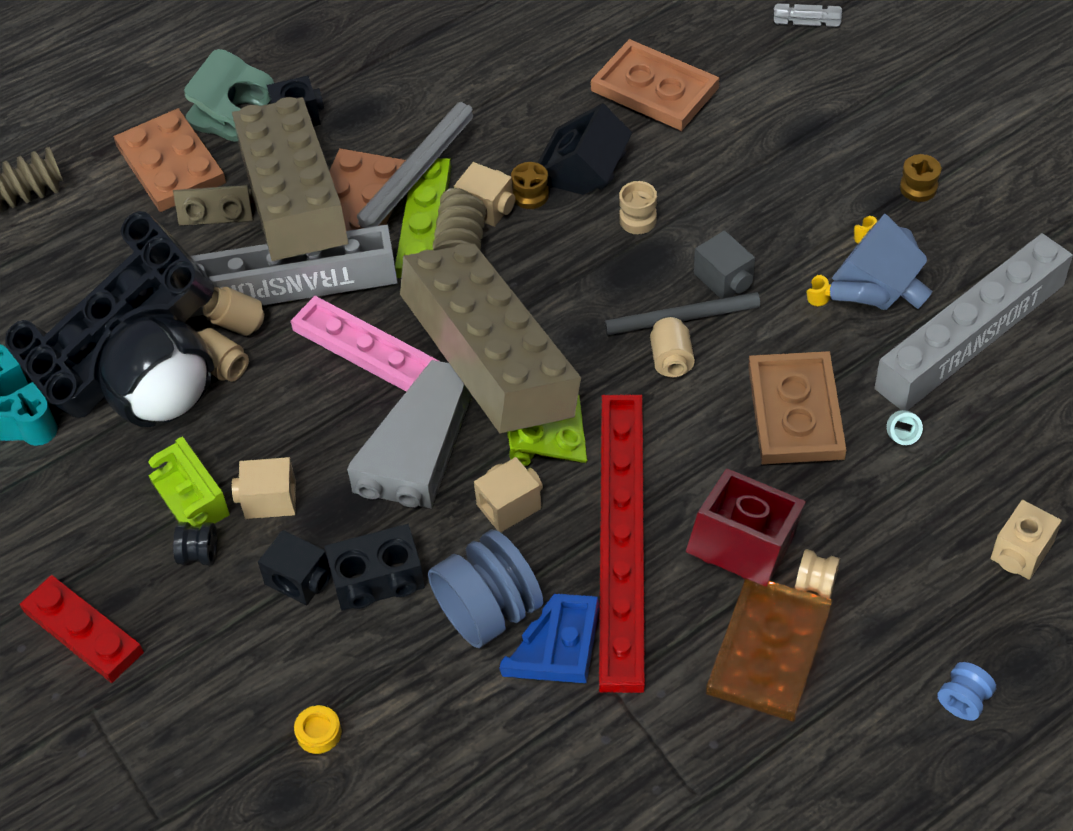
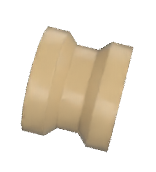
(817, 574)

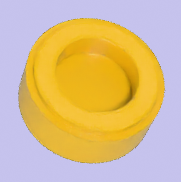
(317, 729)

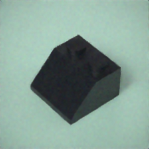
(585, 151)

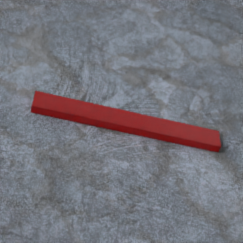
(621, 546)

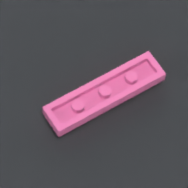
(360, 343)

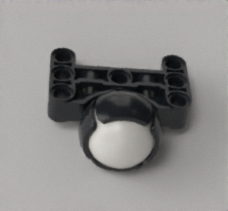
(127, 336)

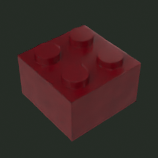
(745, 527)

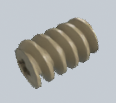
(28, 178)
(459, 219)

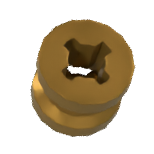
(920, 178)
(530, 185)

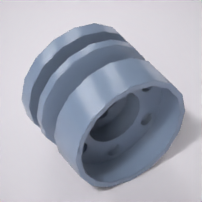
(485, 588)

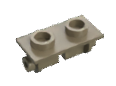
(213, 205)

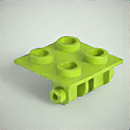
(555, 439)

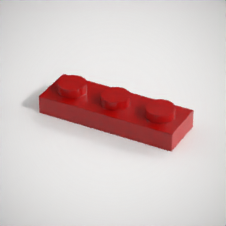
(81, 628)

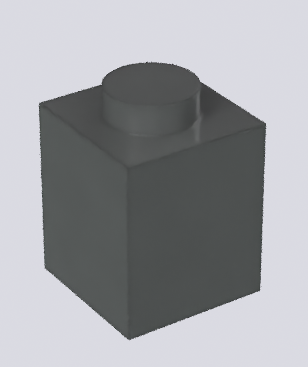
(724, 265)

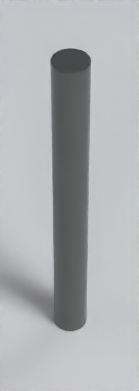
(683, 313)

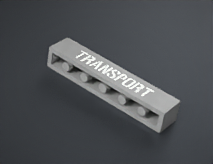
(345, 268)
(972, 322)

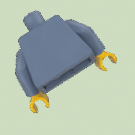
(877, 269)

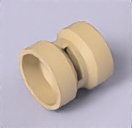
(638, 207)

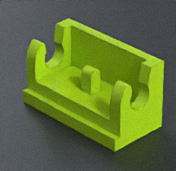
(187, 485)

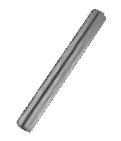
(415, 166)

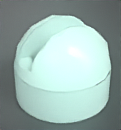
(903, 436)

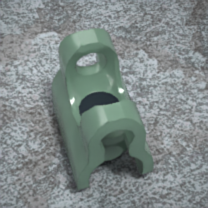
(218, 87)

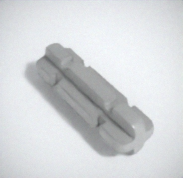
(807, 15)

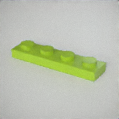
(422, 211)

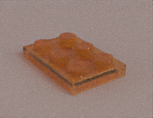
(769, 648)

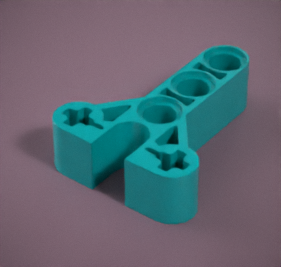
(22, 406)

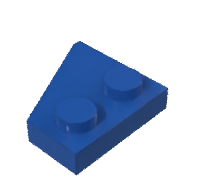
(558, 642)

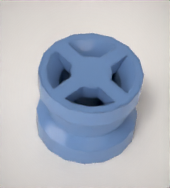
(966, 691)

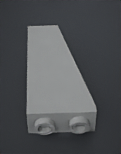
(414, 441)

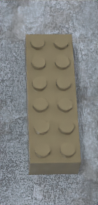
(289, 179)
(489, 338)

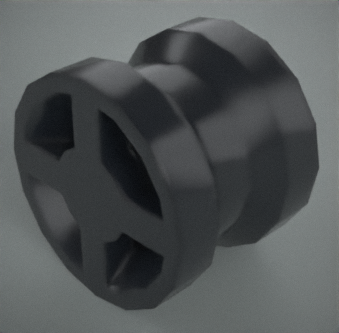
(195, 543)

